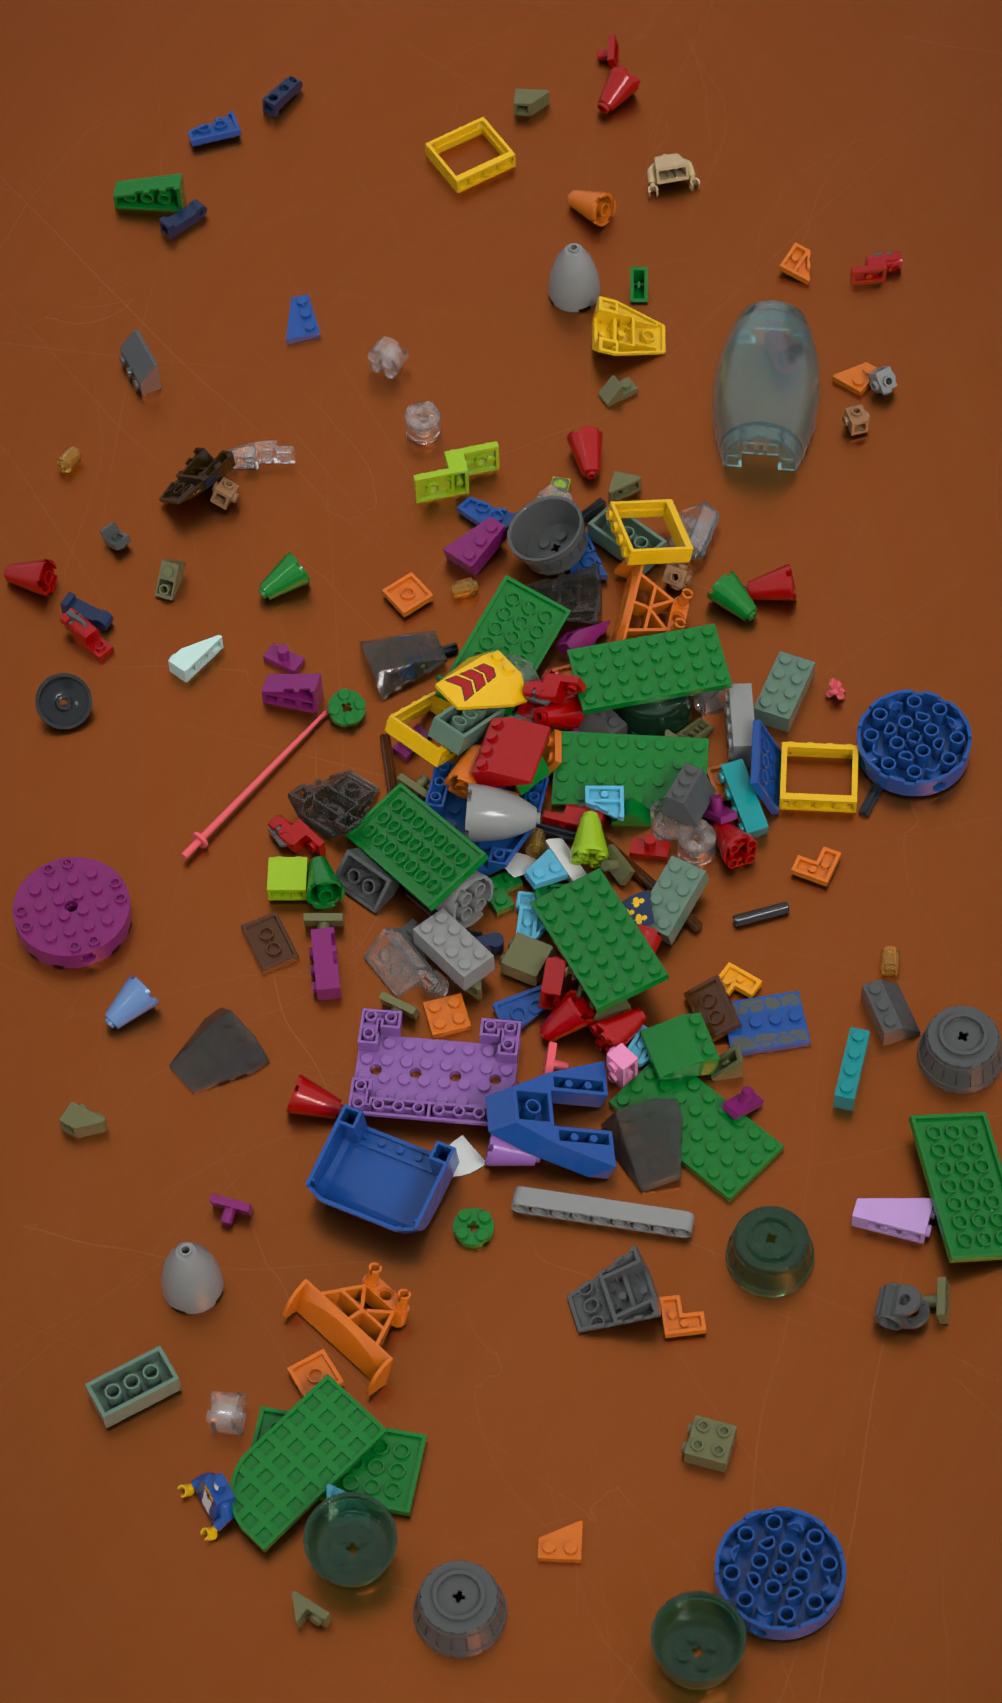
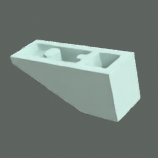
(194, 657)

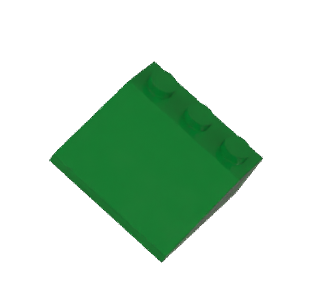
(681, 1047)

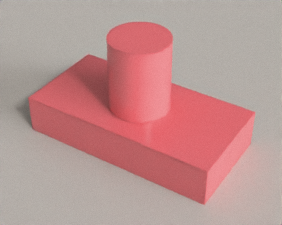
(550, 1063)

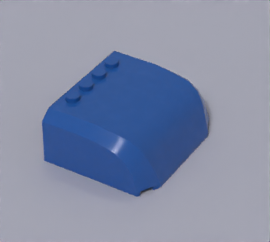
(381, 1175)

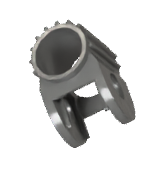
(897, 1303)

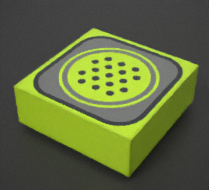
(561, 482)

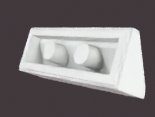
(562, 853)

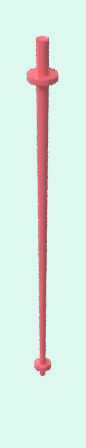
(199, 840)

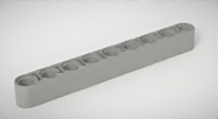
(603, 1212)

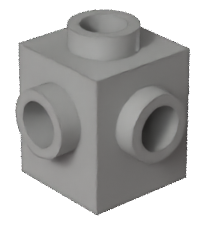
(882, 380)

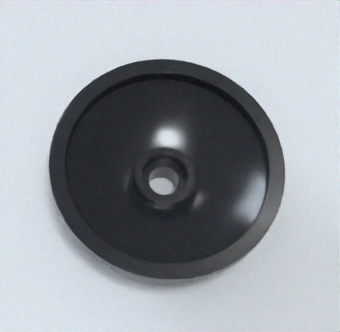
(67, 688)

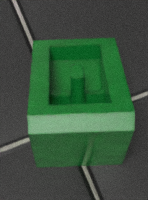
(638, 284)
(634, 814)

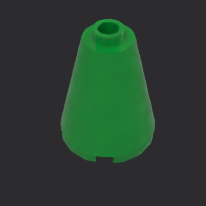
(284, 578)
(733, 597)
(323, 885)

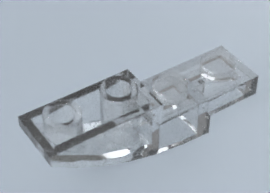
(251, 454)

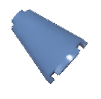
(129, 1003)

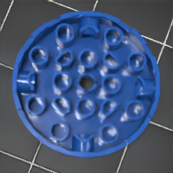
(913, 742)
(788, 1542)

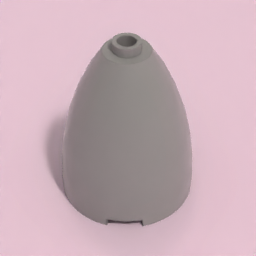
(573, 279)
(497, 814)
(469, 899)
(191, 1278)

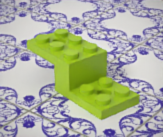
(458, 467)

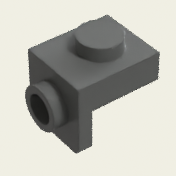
(113, 537)

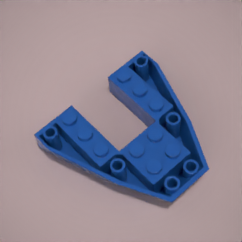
(526, 1119)

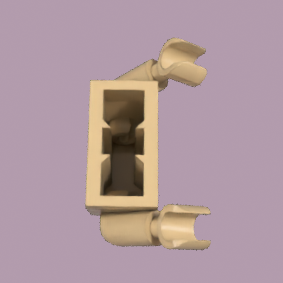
(670, 169)

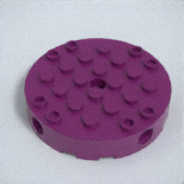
(72, 912)

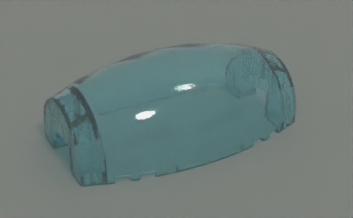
(766, 386)

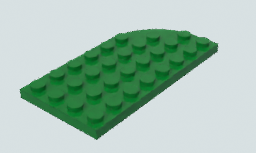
(298, 1459)

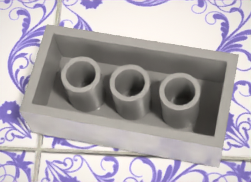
(739, 722)
(453, 949)

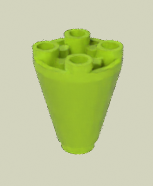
(589, 843)

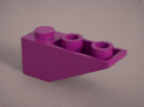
(581, 637)

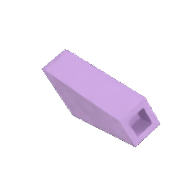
(895, 1217)

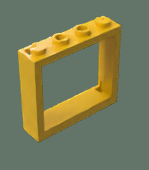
(480, 173)
(650, 508)
(398, 729)
(819, 802)

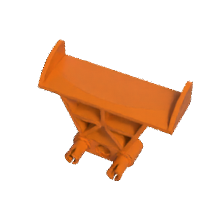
(675, 608)
(343, 1331)

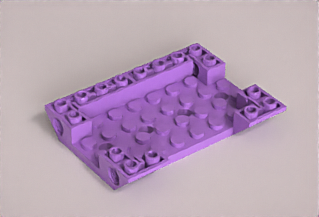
(432, 1094)

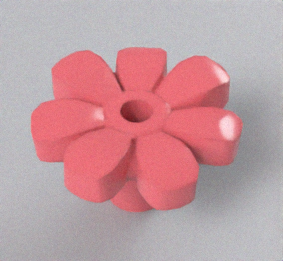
(835, 689)

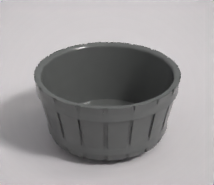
(542, 526)
(957, 1063)
(465, 1626)

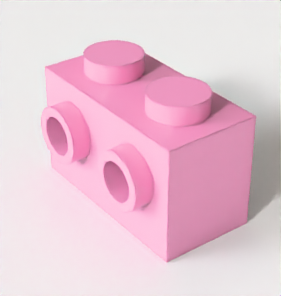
(621, 1065)

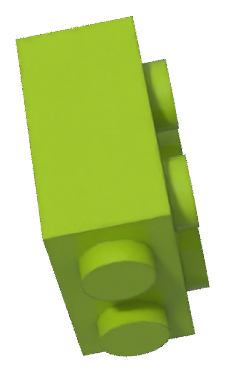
(287, 878)

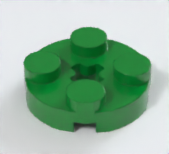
(347, 718)
(470, 1217)

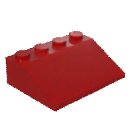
(510, 752)

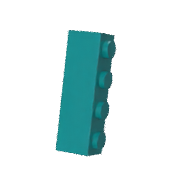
(743, 798)
(851, 1069)

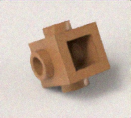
(856, 419)
(224, 493)
(677, 575)

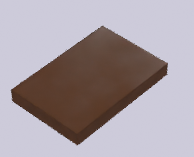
(270, 942)
(715, 1007)

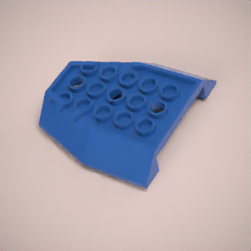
(454, 811)

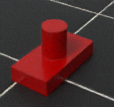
(611, 53)
(649, 848)

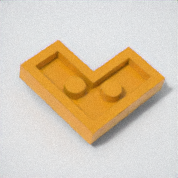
(739, 980)

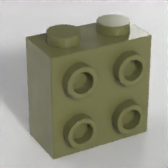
(525, 959)
(709, 1443)

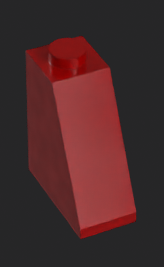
(552, 983)

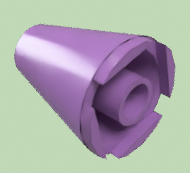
(504, 1154)

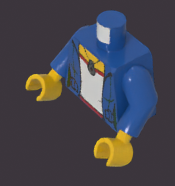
(216, 1499)

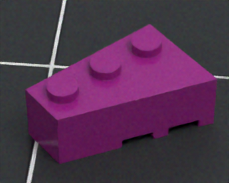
(476, 546)
(294, 691)
(325, 964)

